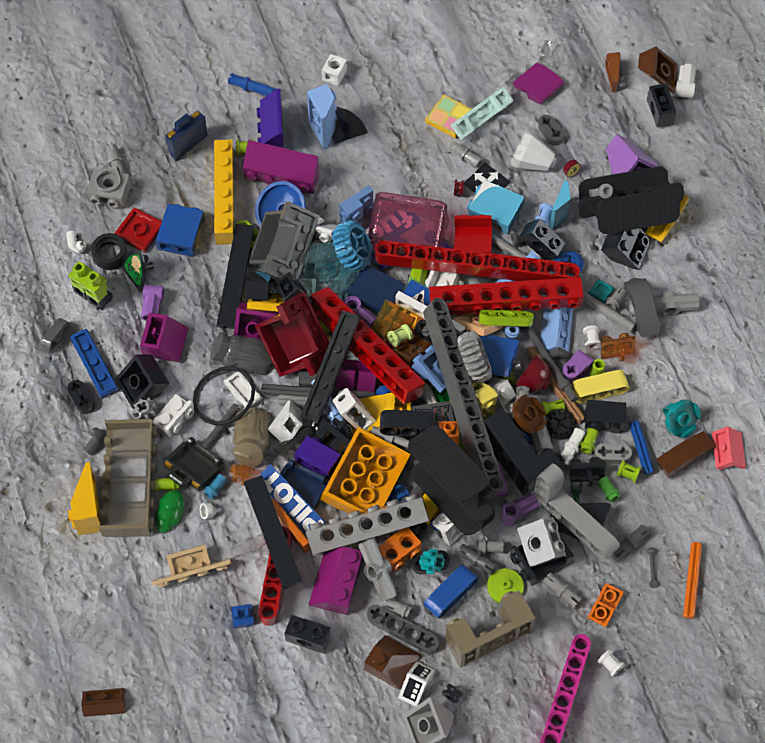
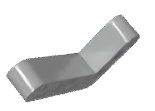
(550, 494)

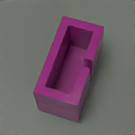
(355, 375)

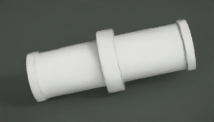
(572, 446)

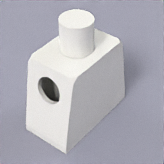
(347, 404)

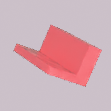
(728, 448)

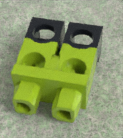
(90, 285)

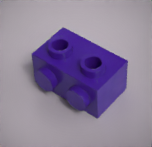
(317, 457)

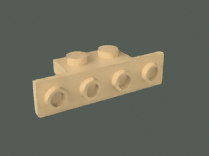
(189, 562)

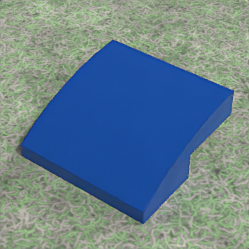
(500, 353)

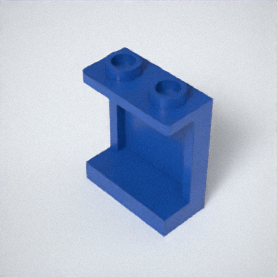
(179, 229)

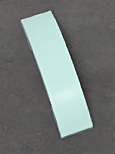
(481, 113)

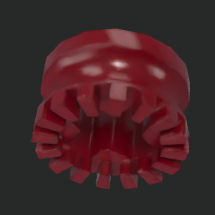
(458, 188)

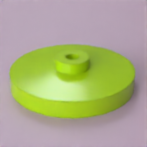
(502, 582)

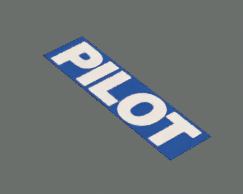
(289, 499)

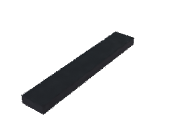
(235, 275)
(330, 367)
(272, 532)

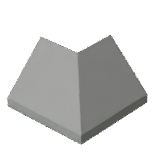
(428, 722)

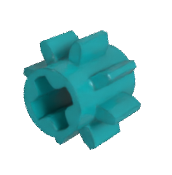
(431, 561)

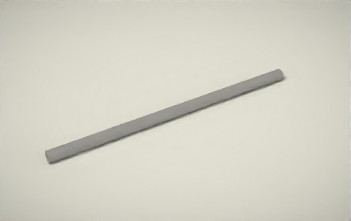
(588, 299)

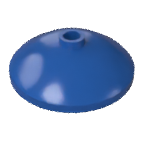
(275, 196)

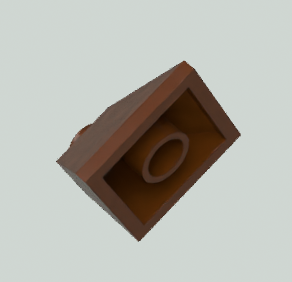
(659, 67)
(390, 661)

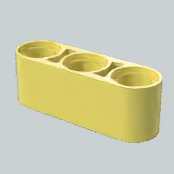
(600, 386)

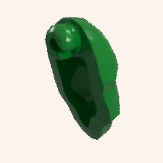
(169, 511)

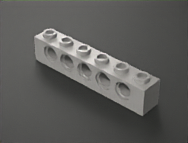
(320, 543)

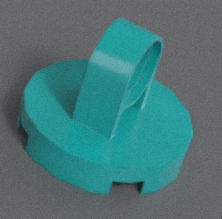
(681, 417)

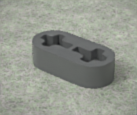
(553, 128)
(55, 334)

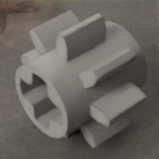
(145, 409)

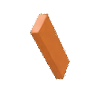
(296, 534)

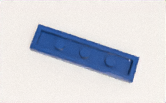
(94, 363)

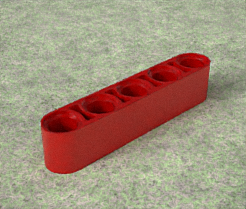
(272, 585)

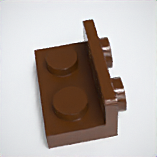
(411, 349)

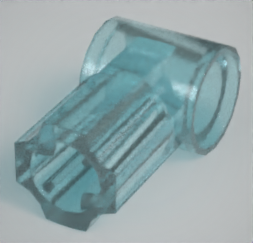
(342, 282)

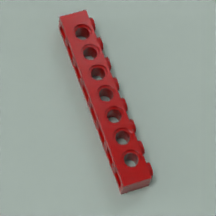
(514, 290)
(370, 349)

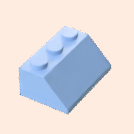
(322, 113)

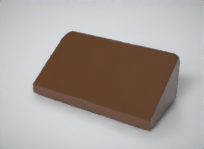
(103, 702)

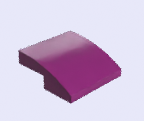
(538, 83)

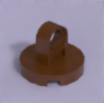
(529, 414)

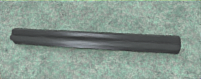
(276, 390)

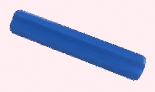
(641, 447)

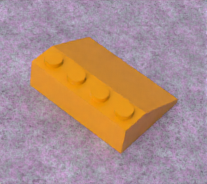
(364, 473)

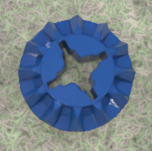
(574, 258)

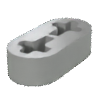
(613, 453)

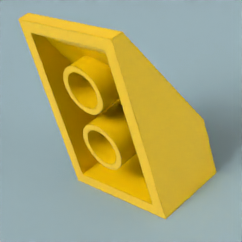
(85, 504)

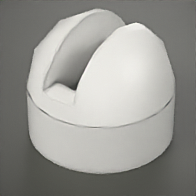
(207, 510)

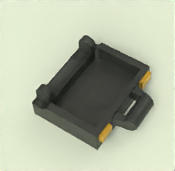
(193, 465)

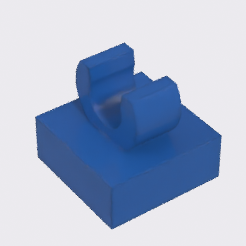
(398, 492)
(242, 616)

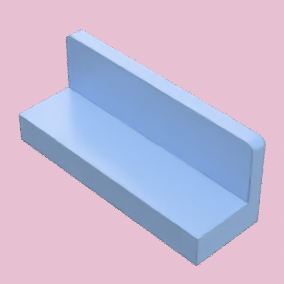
(556, 328)

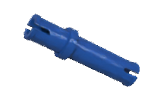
(248, 84)

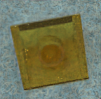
(392, 318)

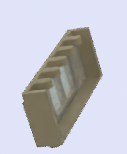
(128, 478)

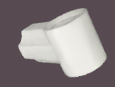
(685, 85)

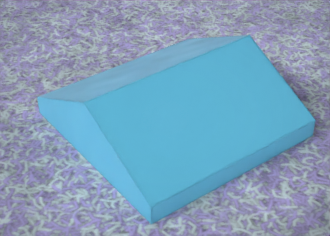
(561, 206)

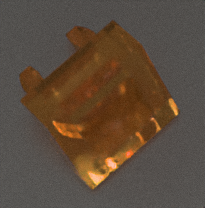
(241, 471)

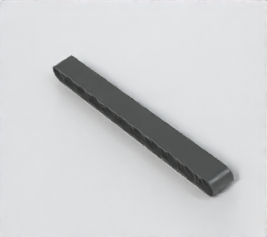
(462, 394)

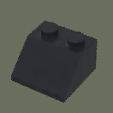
(142, 379)

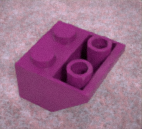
(163, 337)

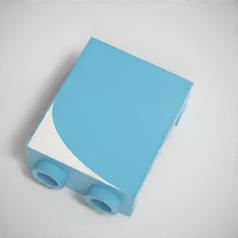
(498, 202)

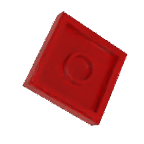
(139, 229)

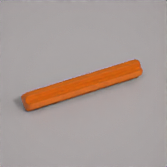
(692, 580)

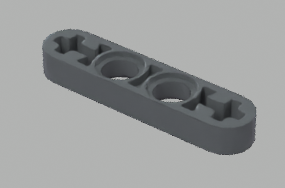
(400, 632)

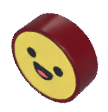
(571, 168)

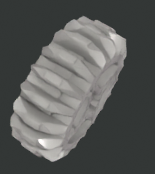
(474, 357)

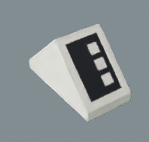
(416, 684)

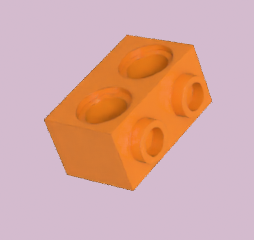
(394, 546)

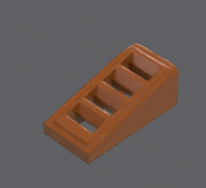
(612, 67)

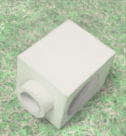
(334, 69)

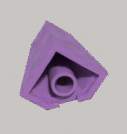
(626, 156)

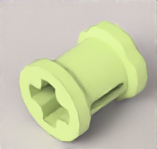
(400, 335)

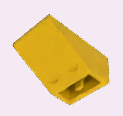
(379, 403)

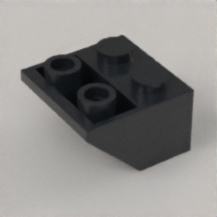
(626, 247)

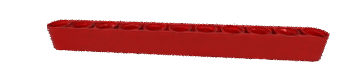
(467, 258)

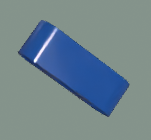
(450, 591)

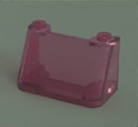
(408, 220)

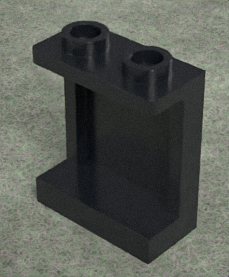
(538, 573)

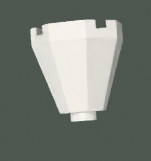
(533, 153)

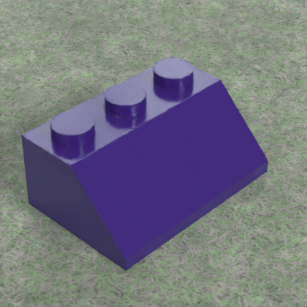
(271, 120)

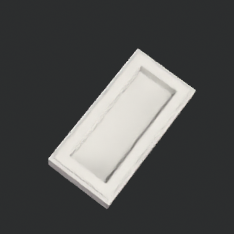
(241, 389)

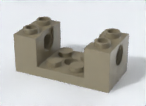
(517, 622)

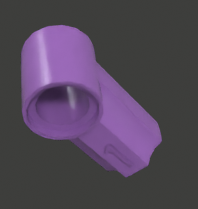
(152, 298)
(366, 316)
(520, 508)

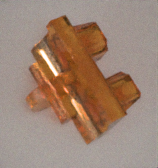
(617, 347)

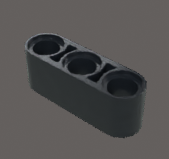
(406, 422)

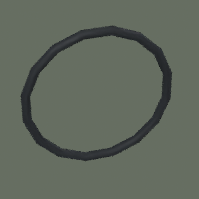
(240, 414)

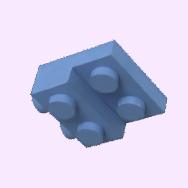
(357, 206)
(428, 368)

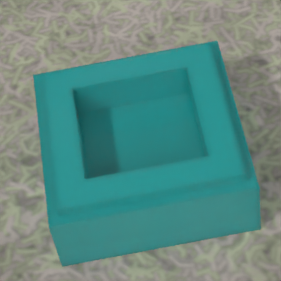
(601, 291)

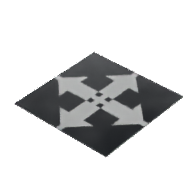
(487, 173)

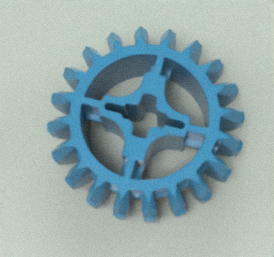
(352, 245)

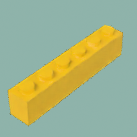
(223, 191)

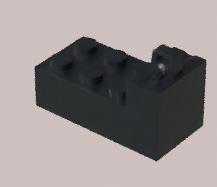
(516, 454)

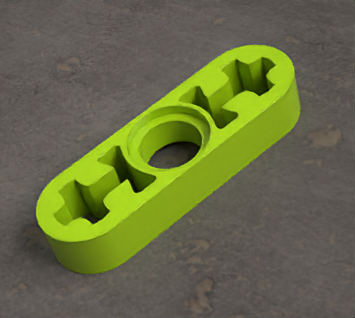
(506, 318)

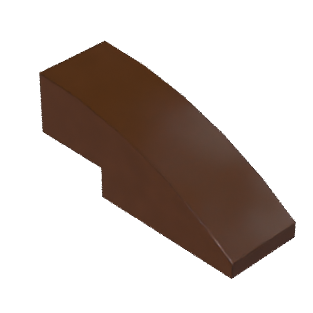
(685, 454)

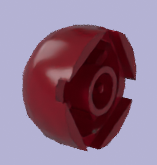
(535, 376)

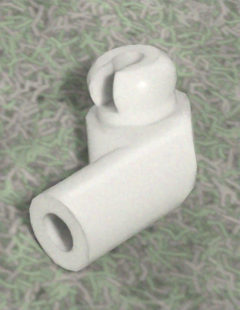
(75, 245)

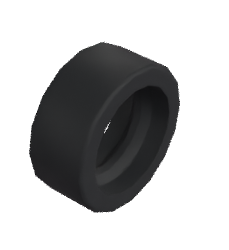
(106, 239)

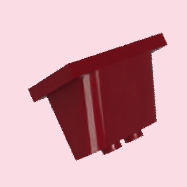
(294, 337)

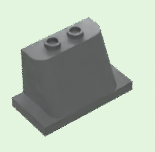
(284, 240)

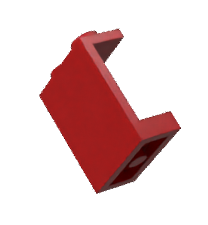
(473, 233)

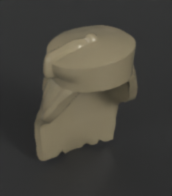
(251, 436)

